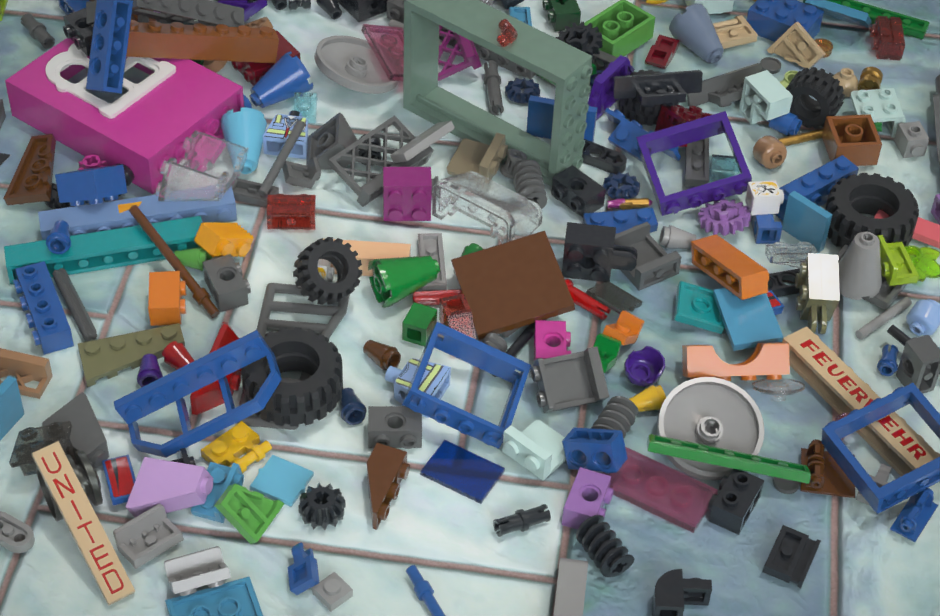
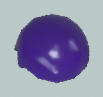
(644, 366)

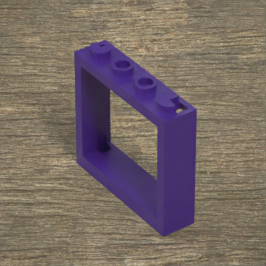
(685, 134)

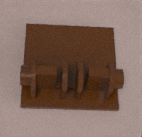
(825, 473)

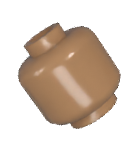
(769, 152)

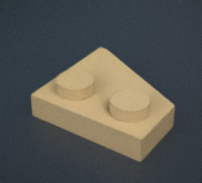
(797, 47)

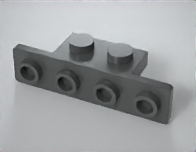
(723, 88)

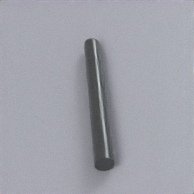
(281, 158)

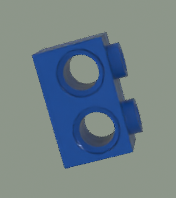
(595, 449)

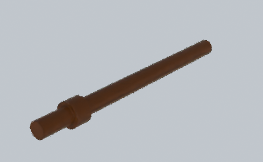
(200, 294)

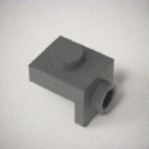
(300, 174)

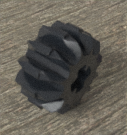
(321, 506)

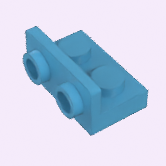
(223, 477)

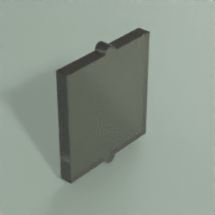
(614, 297)

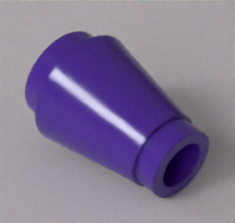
(149, 370)

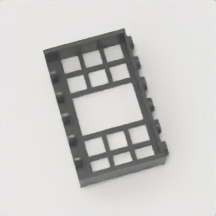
(204, 11)

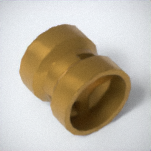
(870, 79)

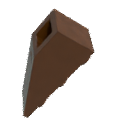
(384, 473)

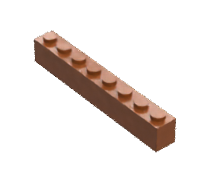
(202, 42)

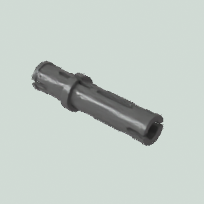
(493, 81)

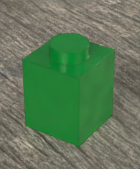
(419, 324)

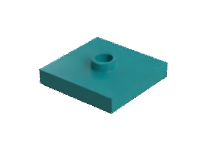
(697, 308)

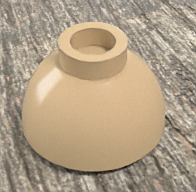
(847, 80)

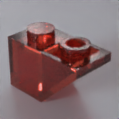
(457, 314)

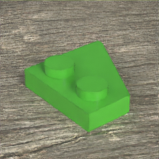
(248, 511)

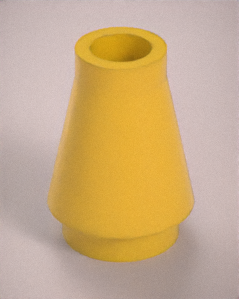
(649, 399)

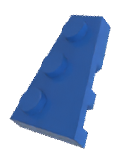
(622, 219)

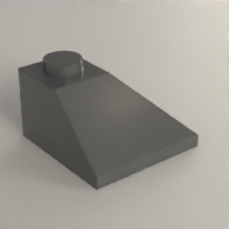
(331, 140)

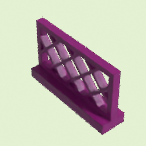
(468, 52)

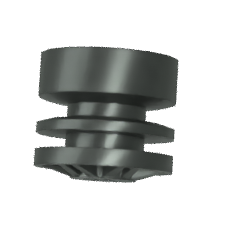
(87, 477)

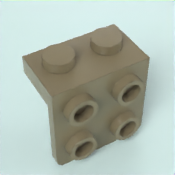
(478, 157)

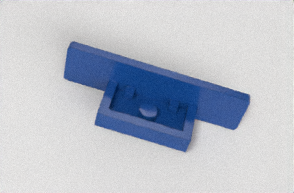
(626, 132)

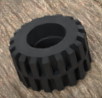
(821, 87)
(635, 111)
(342, 259)

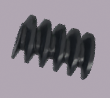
(604, 546)

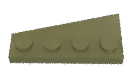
(112, 354)

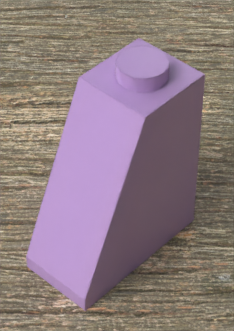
(168, 484)

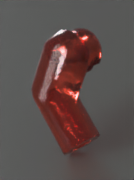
(508, 34)

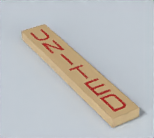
(83, 523)

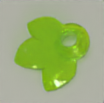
(924, 261)

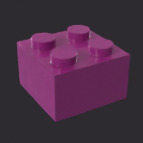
(407, 193)

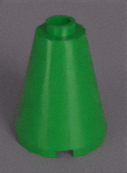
(400, 277)

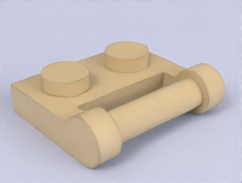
(735, 32)

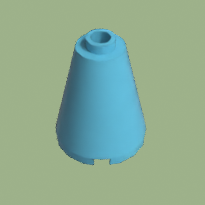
(247, 130)

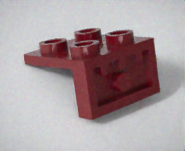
(678, 115)

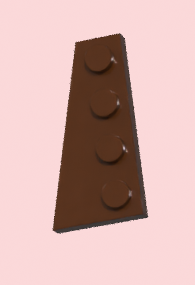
(34, 173)

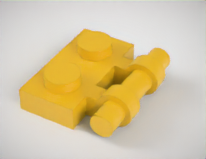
(235, 443)

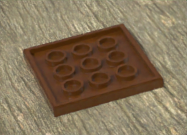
(513, 284)

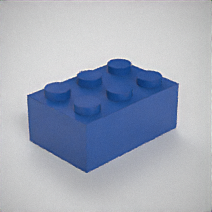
(774, 17)

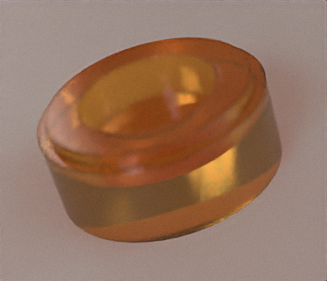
(825, 45)

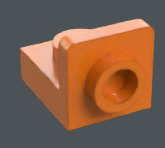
(625, 329)

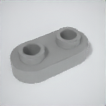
(14, 531)

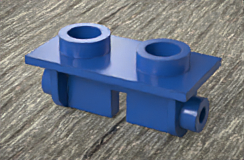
(915, 515)

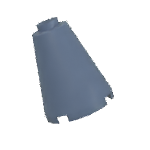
(697, 33)

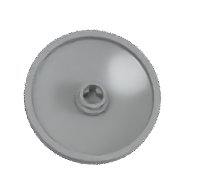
(352, 65)
(713, 415)

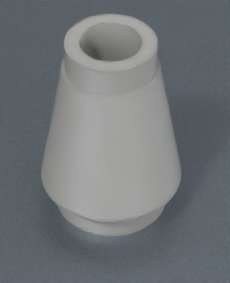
(675, 238)

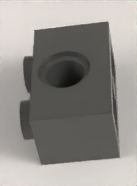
(226, 282)
(920, 363)
(394, 427)

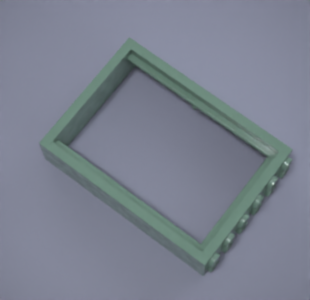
(532, 50)

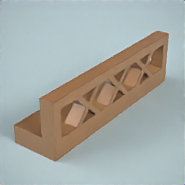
(26, 369)

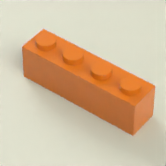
(729, 267)

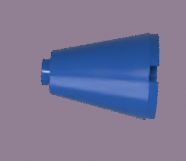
(281, 82)

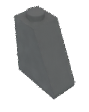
(85, 430)

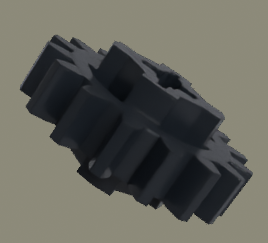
(583, 38)

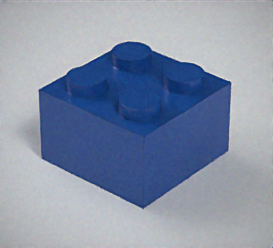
(91, 185)

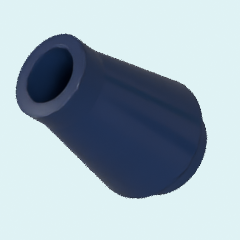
(352, 408)

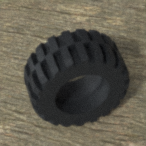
(867, 195)
(301, 400)

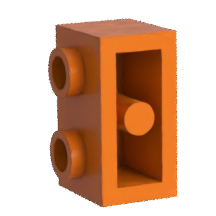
(165, 298)

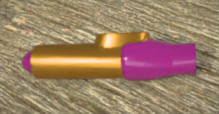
(627, 204)

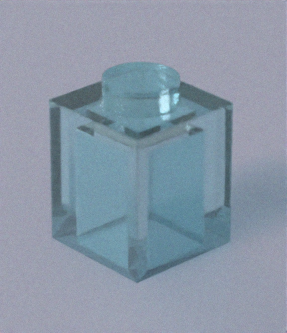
(722, 167)

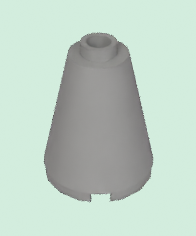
(861, 267)

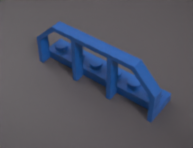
(192, 378)

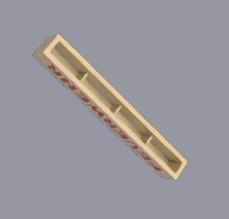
(846, 392)

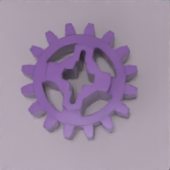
(724, 217)

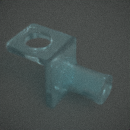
(307, 105)

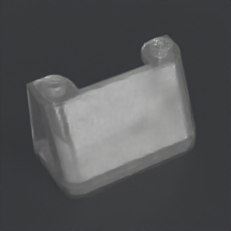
(487, 202)

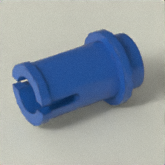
(887, 364)

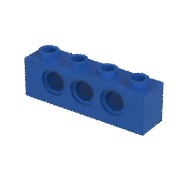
(109, 45)

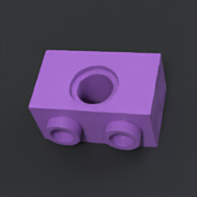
(587, 497)

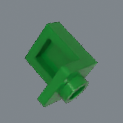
(608, 350)

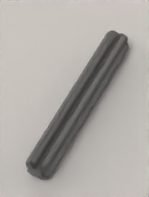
(75, 304)

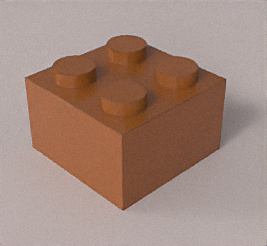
(853, 138)

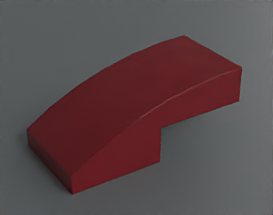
(662, 52)

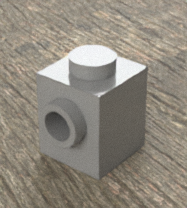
(911, 139)

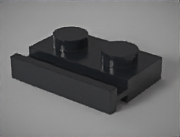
(791, 556)

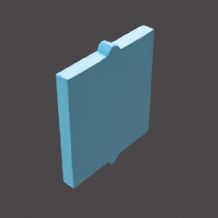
(282, 480)

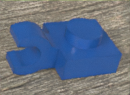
(304, 571)

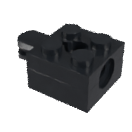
(364, 9)
(592, 253)

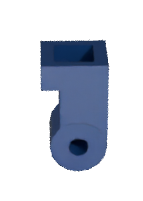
(765, 229)

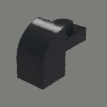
(674, 592)

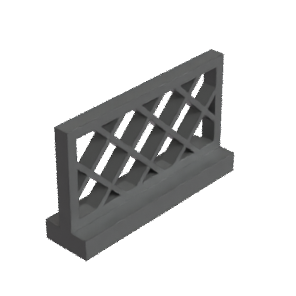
(374, 187)

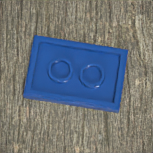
(541, 118)

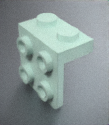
(882, 106)
(535, 448)

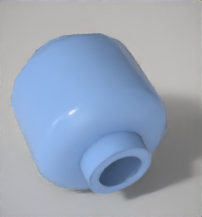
(924, 317)

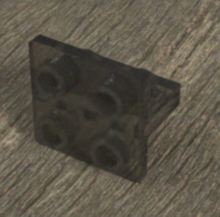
(36, 438)

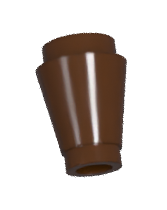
(382, 354)

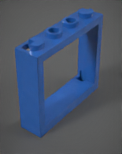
(478, 355)
(902, 487)

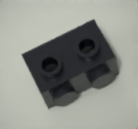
(735, 500)

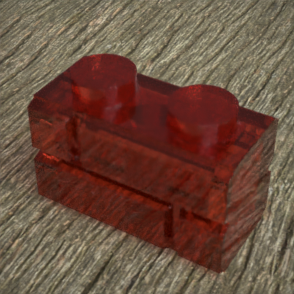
(887, 38)
(291, 211)

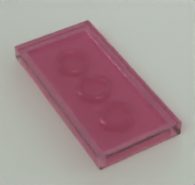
(388, 47)
(662, 490)

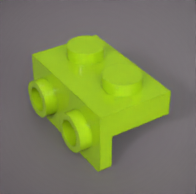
(896, 263)

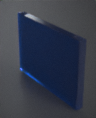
(462, 471)

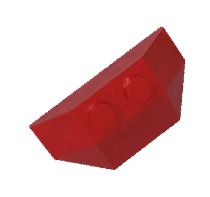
(211, 395)

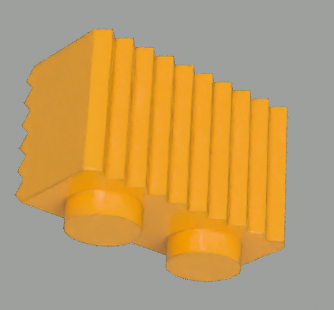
(223, 239)

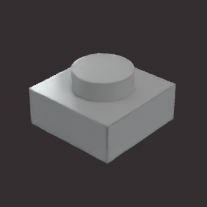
(332, 591)

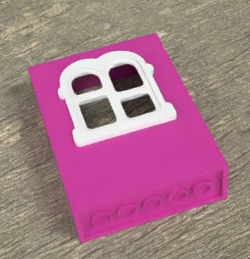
(136, 128)

